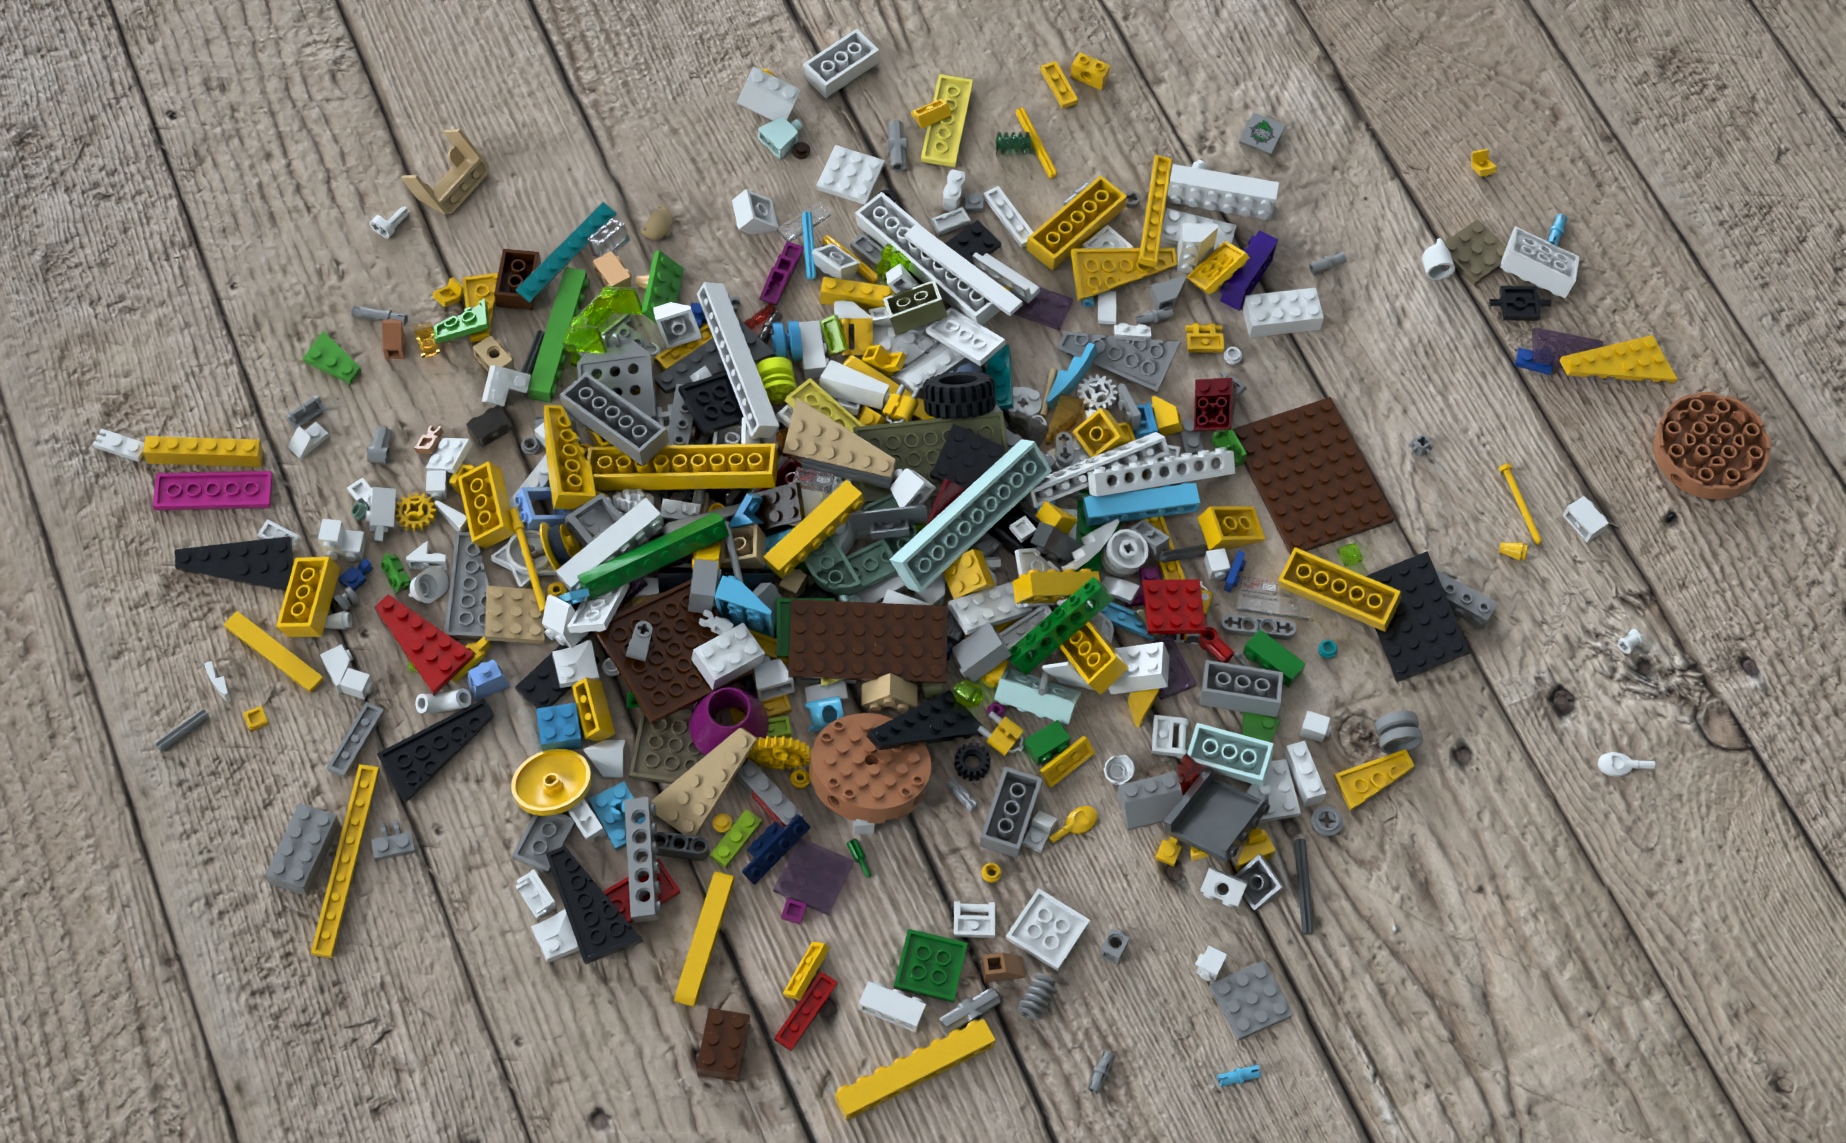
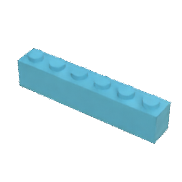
(1141, 504)

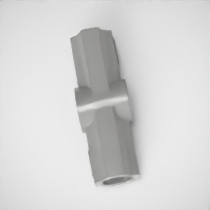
(897, 146)
(970, 1010)

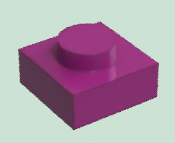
(794, 911)

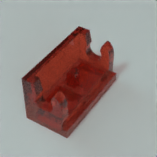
(1190, 771)

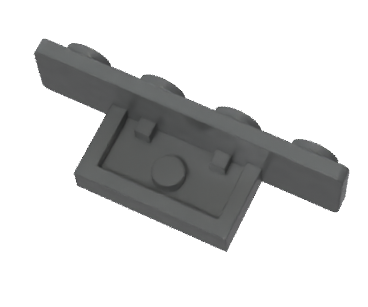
(889, 522)

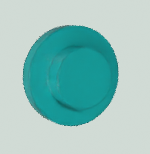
(1328, 649)

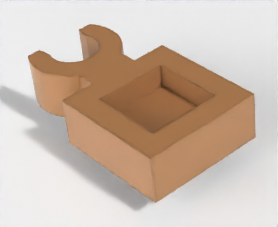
(429, 442)

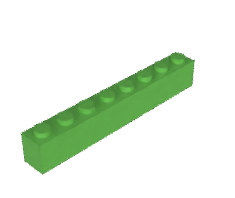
(552, 352)

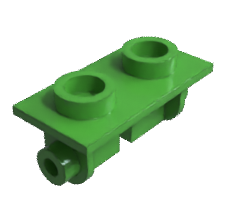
(390, 566)

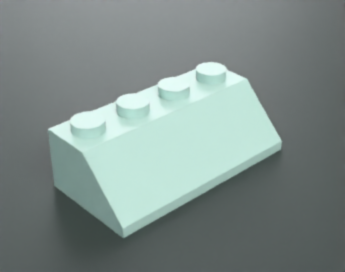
(1022, 693)

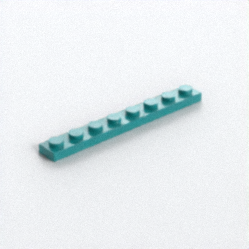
(565, 252)

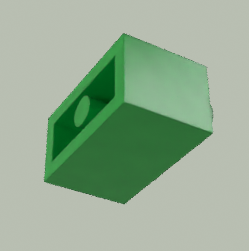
(1047, 743)

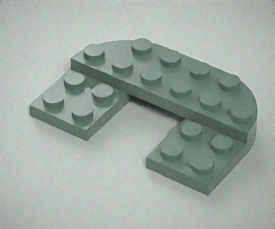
(862, 569)

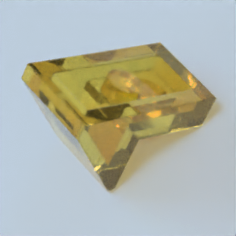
(425, 339)

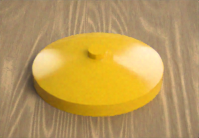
(551, 782)

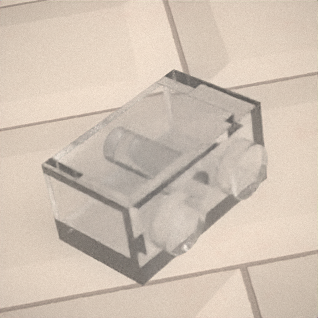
(608, 238)

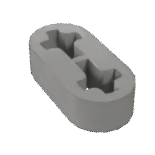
(1059, 449)

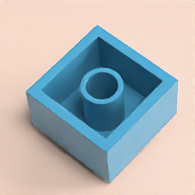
(559, 727)

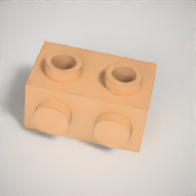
(611, 271)

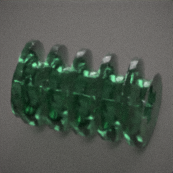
(1013, 142)

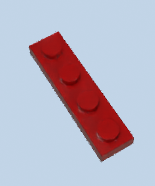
(805, 1011)

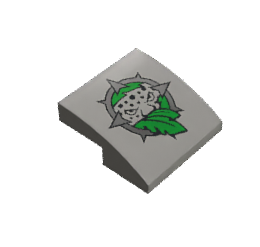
(1262, 134)

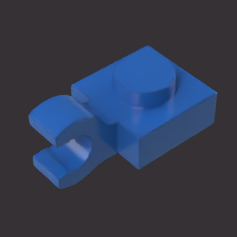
(698, 314)
(355, 577)

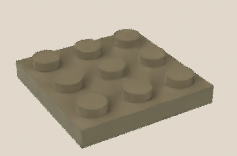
(1475, 252)

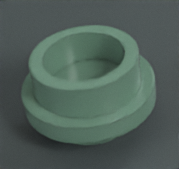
(359, 510)

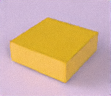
(256, 718)

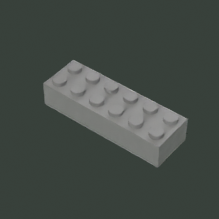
(614, 419)

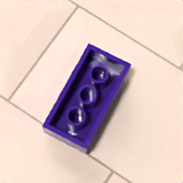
(1244, 279)

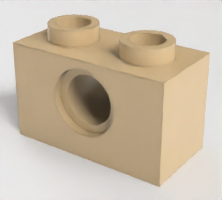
(489, 348)

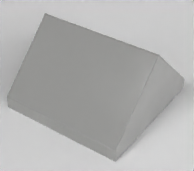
(1262, 883)

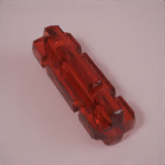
(760, 316)

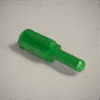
(858, 855)

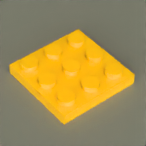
(1217, 267)

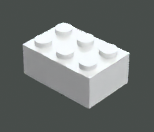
(728, 656)
(1147, 668)

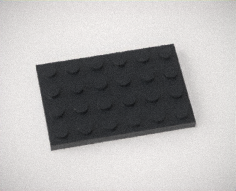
(1423, 626)

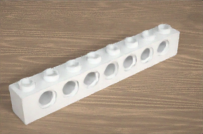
(1223, 466)
(1076, 476)

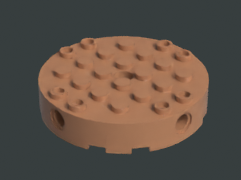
(1711, 445)
(865, 781)

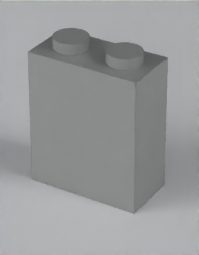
(980, 652)

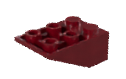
(1214, 404)

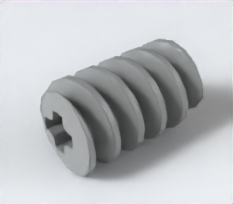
(1036, 997)

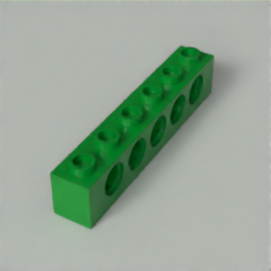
(1059, 625)

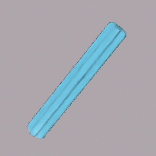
(808, 234)

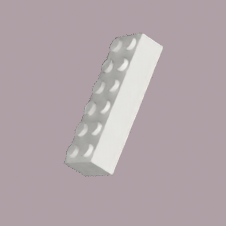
(1222, 192)
(623, 536)

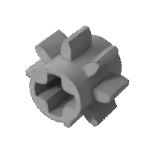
(1421, 445)

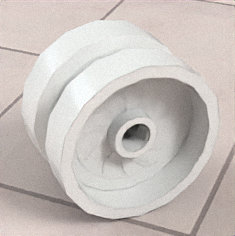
(1124, 553)

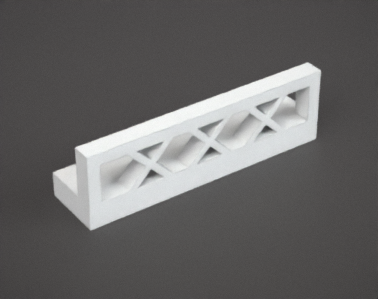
(1006, 277)

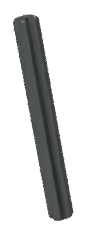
(847, 473)
(1304, 886)

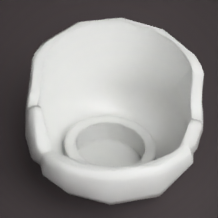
(1119, 769)

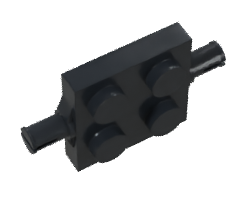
(1520, 303)

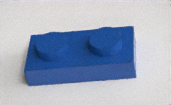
(1525, 360)
(1233, 578)

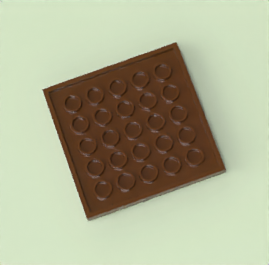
(668, 675)

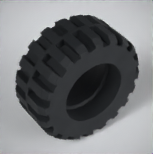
(959, 395)

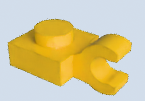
(1168, 851)

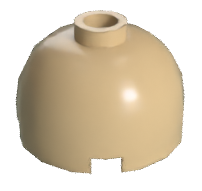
(658, 224)

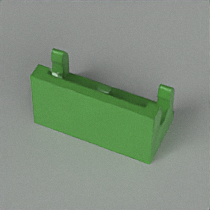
(1228, 439)

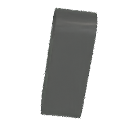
(687, 852)

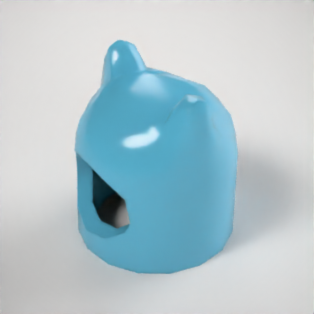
(824, 712)

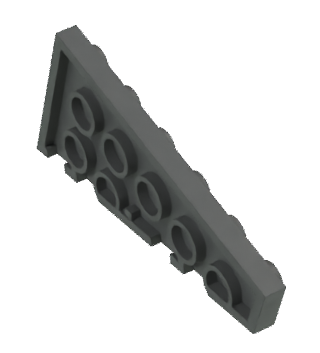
(709, 356)

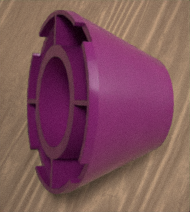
(708, 734)

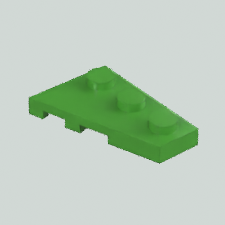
(1259, 726)

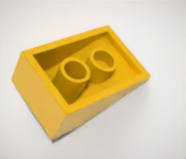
(1230, 527)

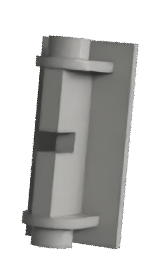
(305, 412)

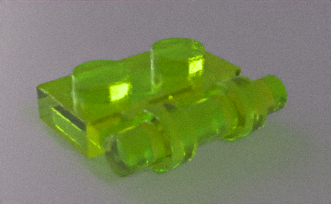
(894, 258)

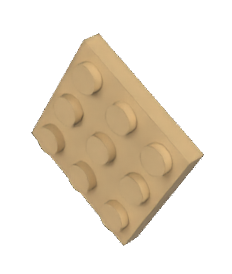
(513, 615)

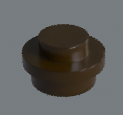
(801, 150)

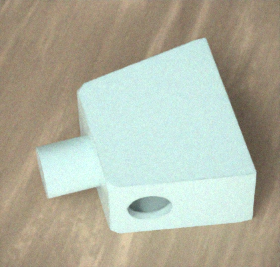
(780, 136)

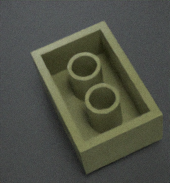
(915, 307)

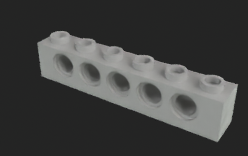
(635, 810)

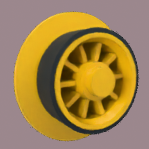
(557, 545)

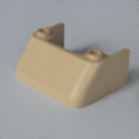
(458, 183)

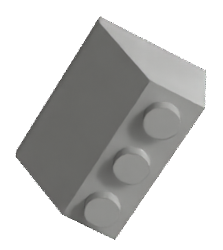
(1149, 799)

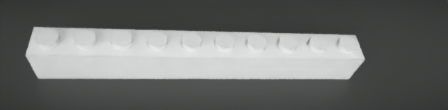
(737, 360)

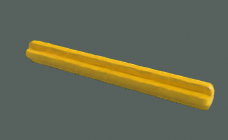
(1036, 143)

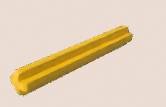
(863, 269)

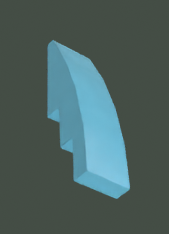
(1068, 380)

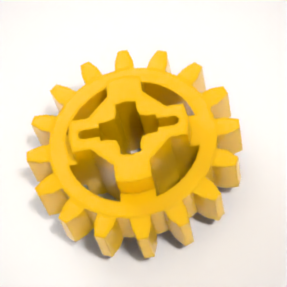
(415, 516)

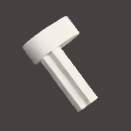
(387, 227)

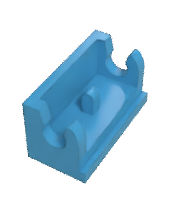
(1147, 421)

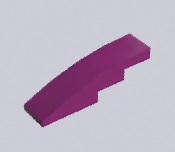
(781, 273)

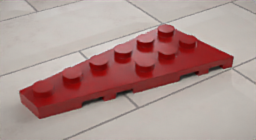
(428, 648)

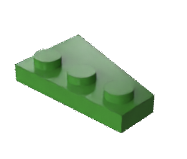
(469, 322)
(332, 359)

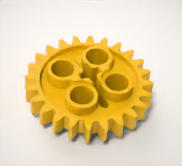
(780, 753)

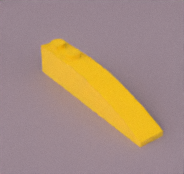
(567, 467)

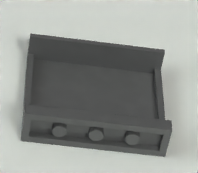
(1215, 817)

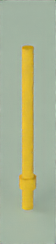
(518, 527)

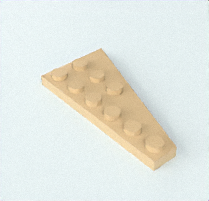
(824, 440)
(696, 793)

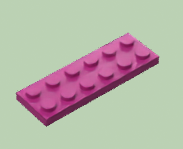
(213, 490)

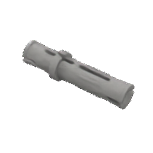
(377, 315)

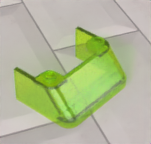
(584, 331)

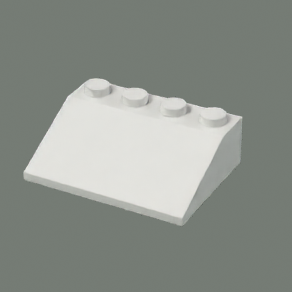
(1540, 262)

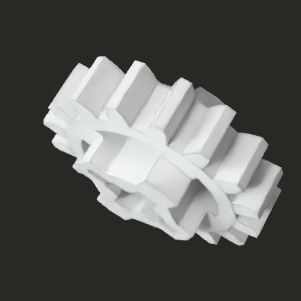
(1099, 391)
(630, 498)

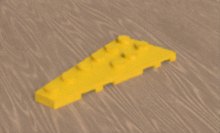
(1109, 268)
(1625, 361)

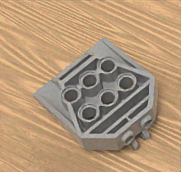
(624, 355)

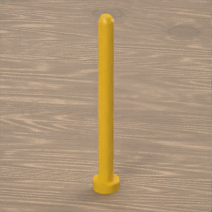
(1506, 470)

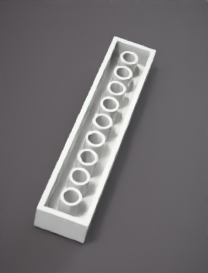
(887, 225)

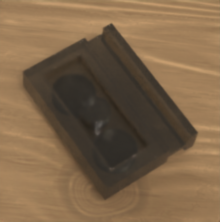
(1027, 427)

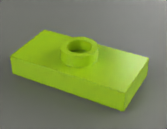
(833, 335)

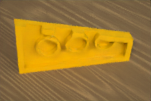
(475, 290)

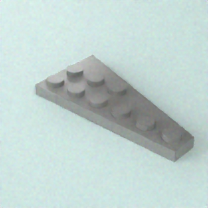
(1130, 357)
(467, 591)

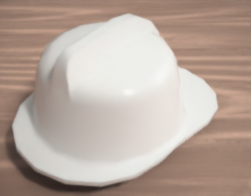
(429, 585)

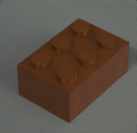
(513, 270)
(723, 1045)

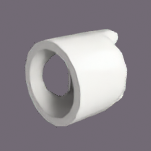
(1434, 258)

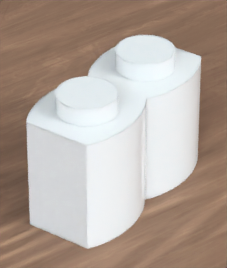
(953, 190)

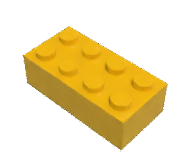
(486, 505)
(1050, 585)
(308, 597)
(1094, 657)

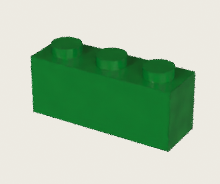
(1273, 657)

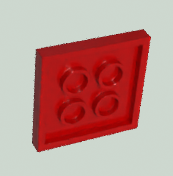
(1173, 606)

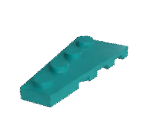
(1000, 369)

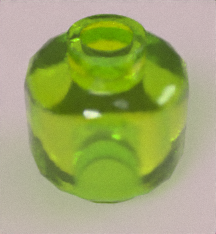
(968, 693)

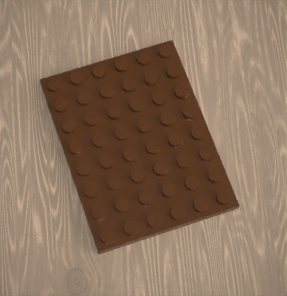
(1312, 476)

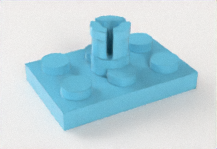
(610, 812)

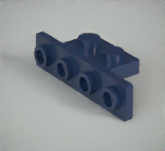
(773, 846)

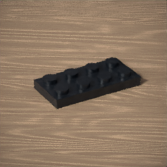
(542, 684)

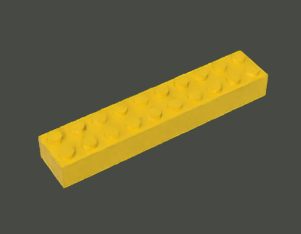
(687, 467)

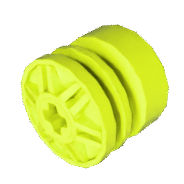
(777, 378)

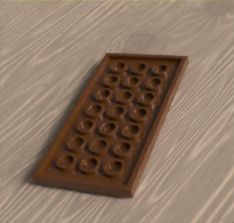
(867, 641)

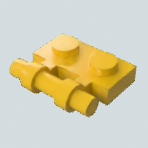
(1204, 342)

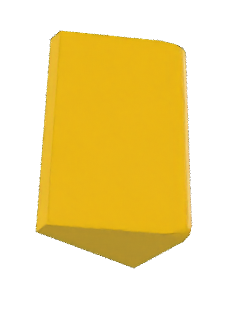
(931, 113)

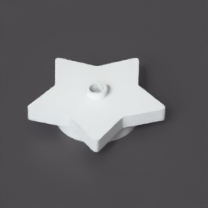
(512, 558)

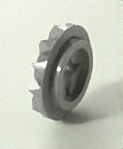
(1333, 816)

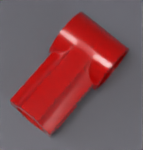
(1216, 646)

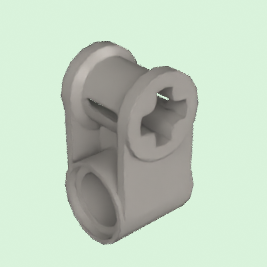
(639, 643)

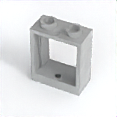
(576, 527)

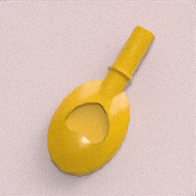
(1077, 822)

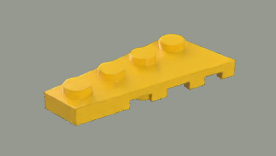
(1371, 777)

